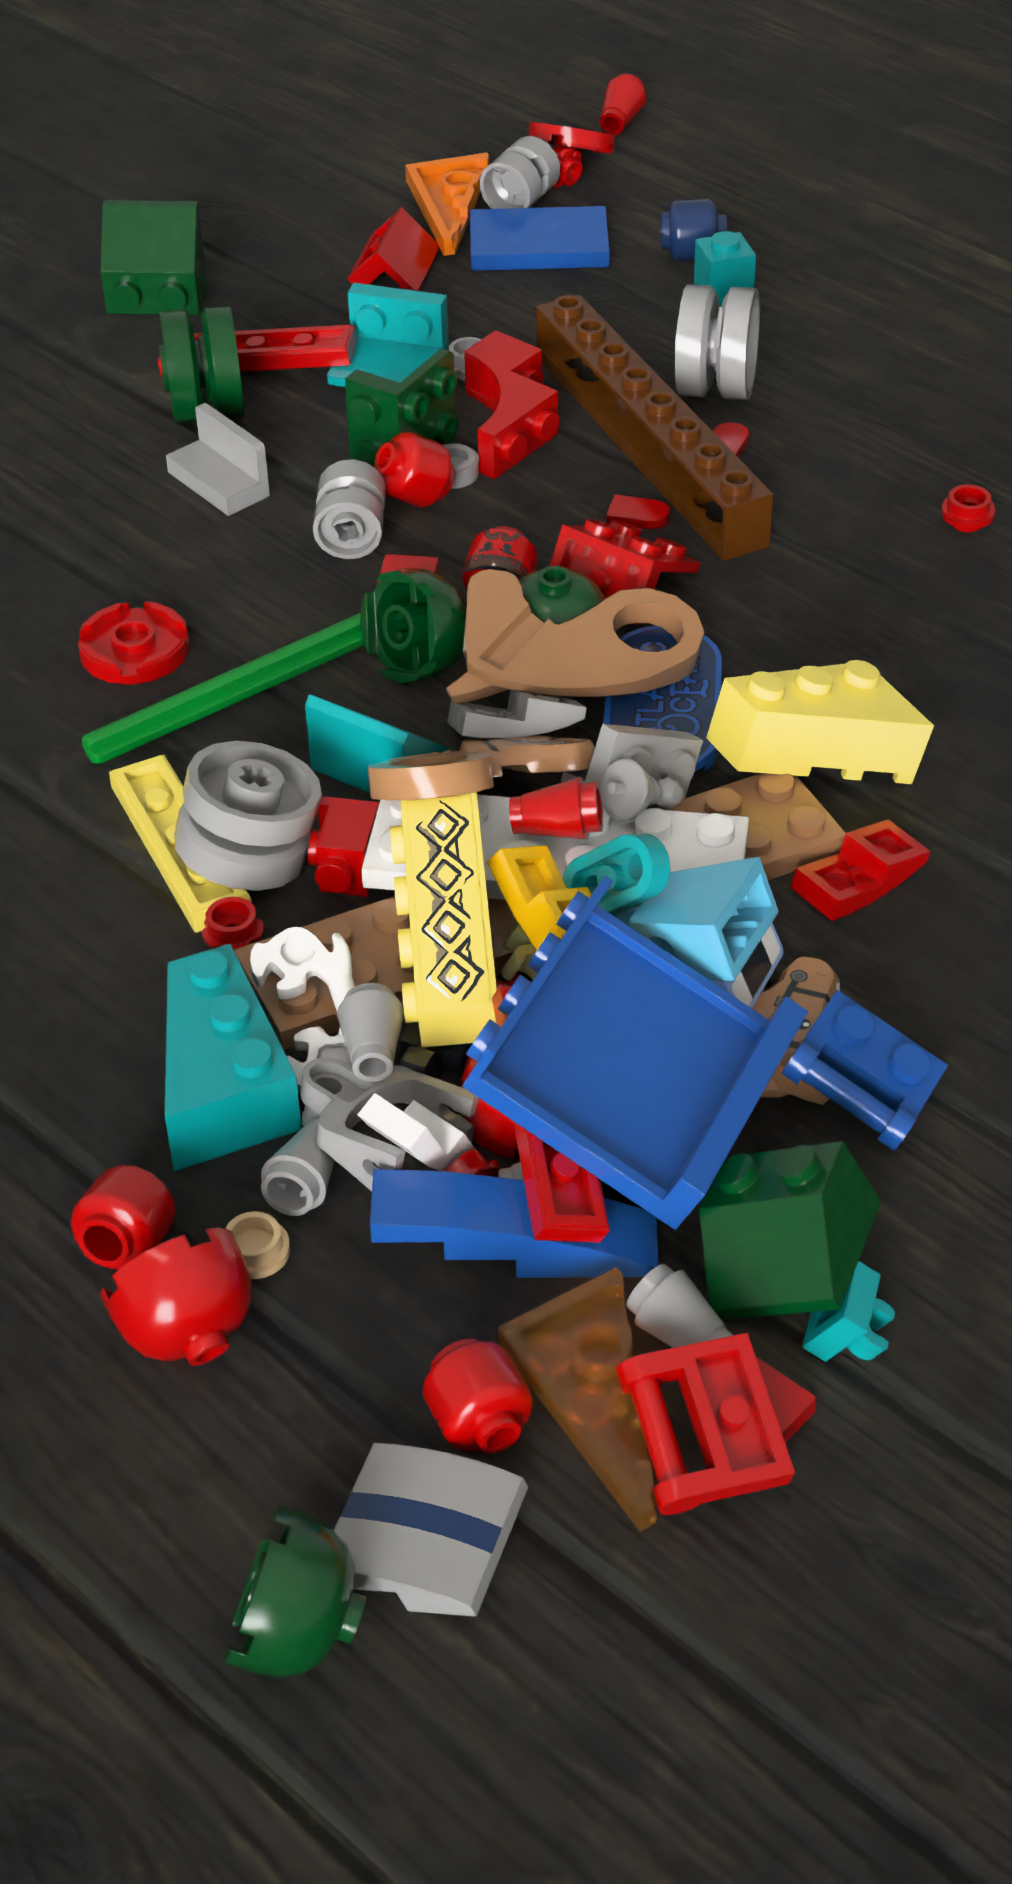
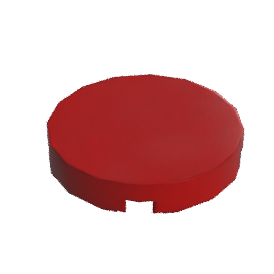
(573, 137)
(133, 643)

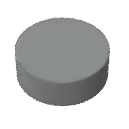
(465, 464)

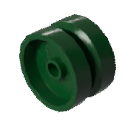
(201, 363)

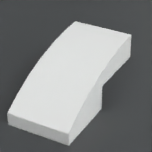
(416, 1131)

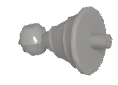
(629, 790)

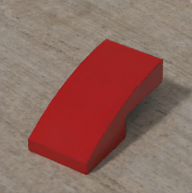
(867, 868)

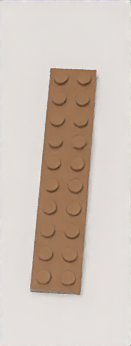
(783, 830)

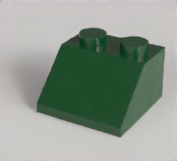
(152, 257)
(785, 1230)

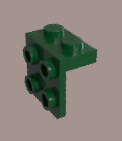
(386, 408)

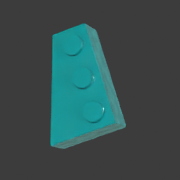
(223, 1063)

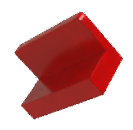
(399, 250)

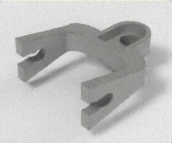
(337, 1096)

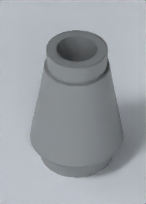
(371, 1029)
(297, 1173)
(674, 1309)

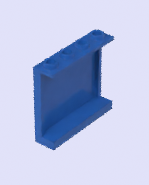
(628, 1060)

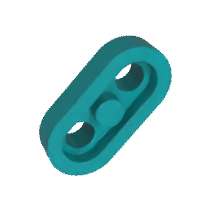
(633, 862)

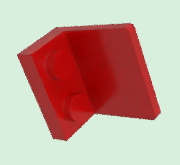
(618, 556)

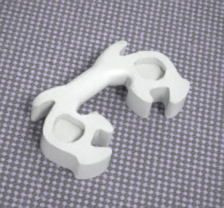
(295, 958)

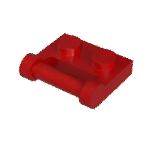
(728, 1415)

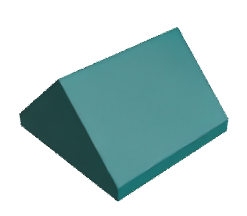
(349, 741)

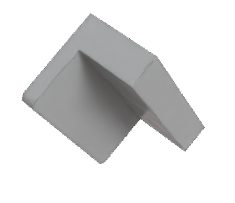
(223, 465)

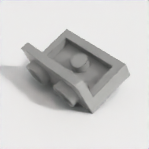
(656, 751)

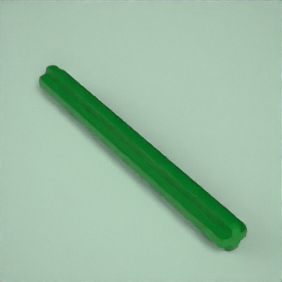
(222, 691)

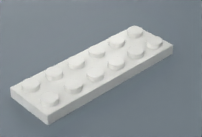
(688, 837)

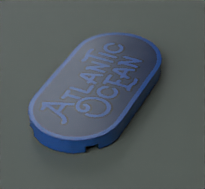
(675, 707)

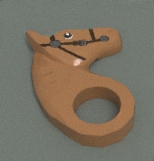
(475, 766)

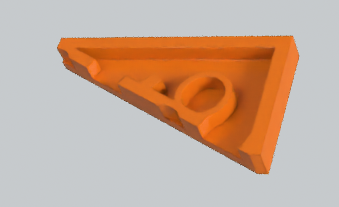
(446, 194)

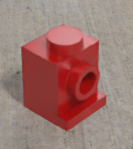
(341, 844)

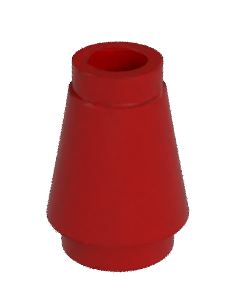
(622, 102)
(559, 810)

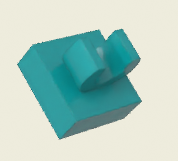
(851, 1325)

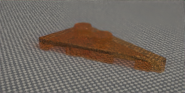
(570, 1361)

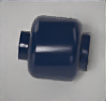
(686, 222)

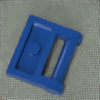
(866, 1068)

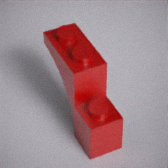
(509, 382)

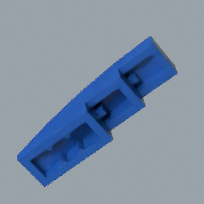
(491, 1221)

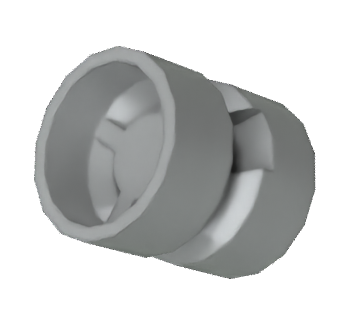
(520, 174)
(349, 509)

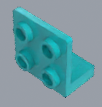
(393, 331)

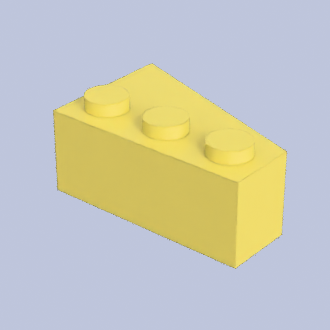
(819, 719)

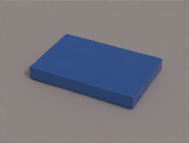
(539, 238)

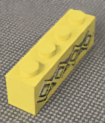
(448, 919)

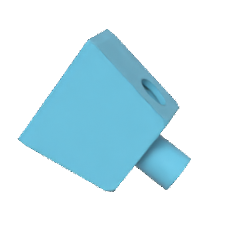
(709, 916)

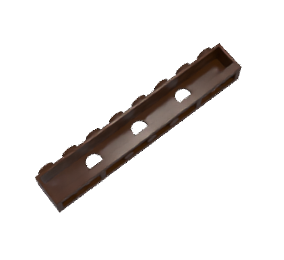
(655, 428)

